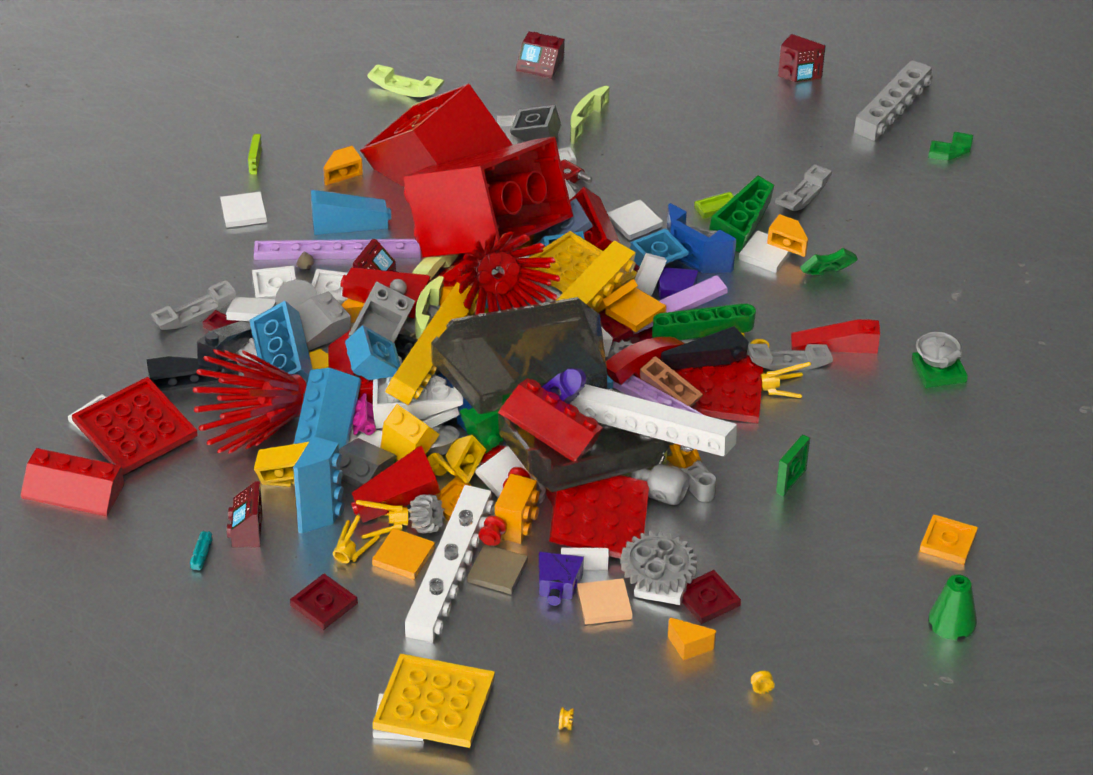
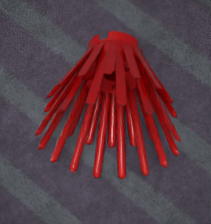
(512, 279)
(274, 395)

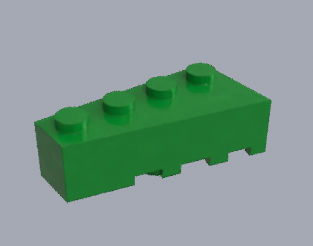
(744, 211)
(483, 426)

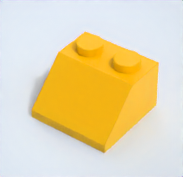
(405, 432)

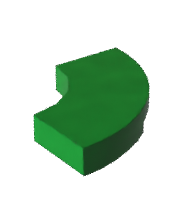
(836, 261)

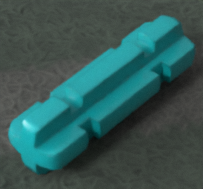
(201, 550)

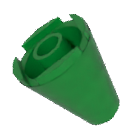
(954, 609)

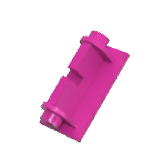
(363, 417)

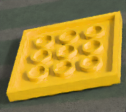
(572, 258)
(434, 700)

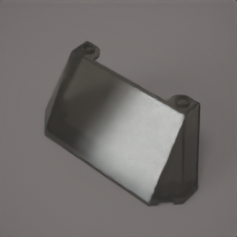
(502, 348)
(612, 455)

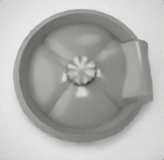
(939, 349)
(447, 436)

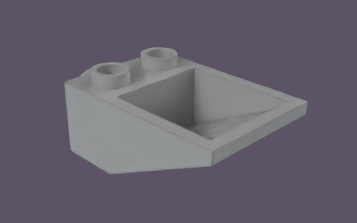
(385, 310)

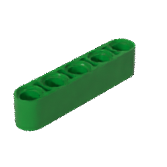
(703, 321)

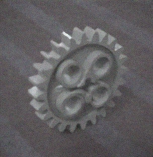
(658, 562)

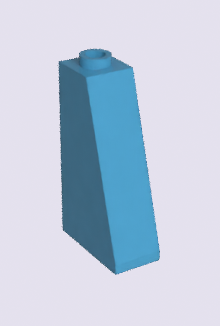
(347, 213)

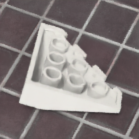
(434, 399)

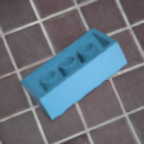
(281, 339)
(328, 406)
(318, 485)

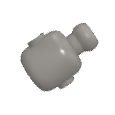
(665, 483)

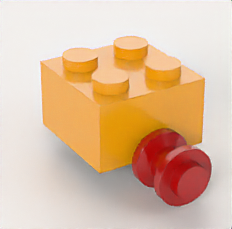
(513, 510)

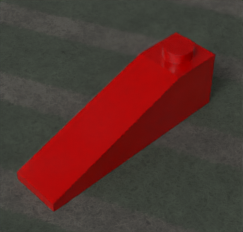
(848, 337)

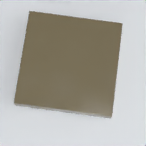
(497, 569)

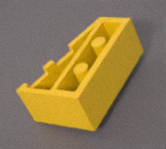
(276, 464)

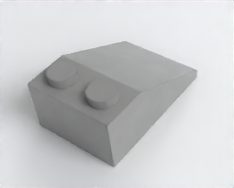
(323, 320)

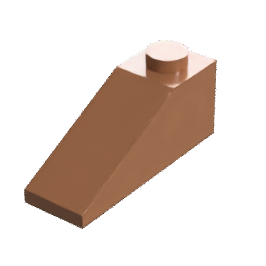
(668, 381)

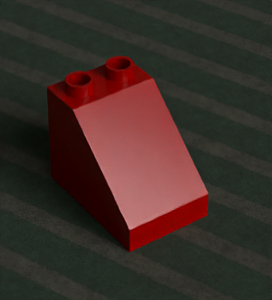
(435, 133)
(485, 194)

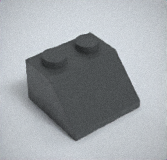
(536, 123)
(363, 461)

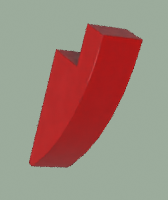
(634, 357)

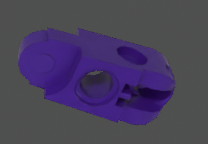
(569, 382)

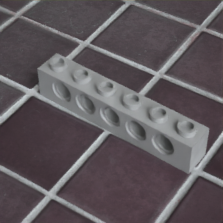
(893, 100)

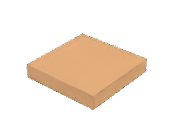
(604, 601)

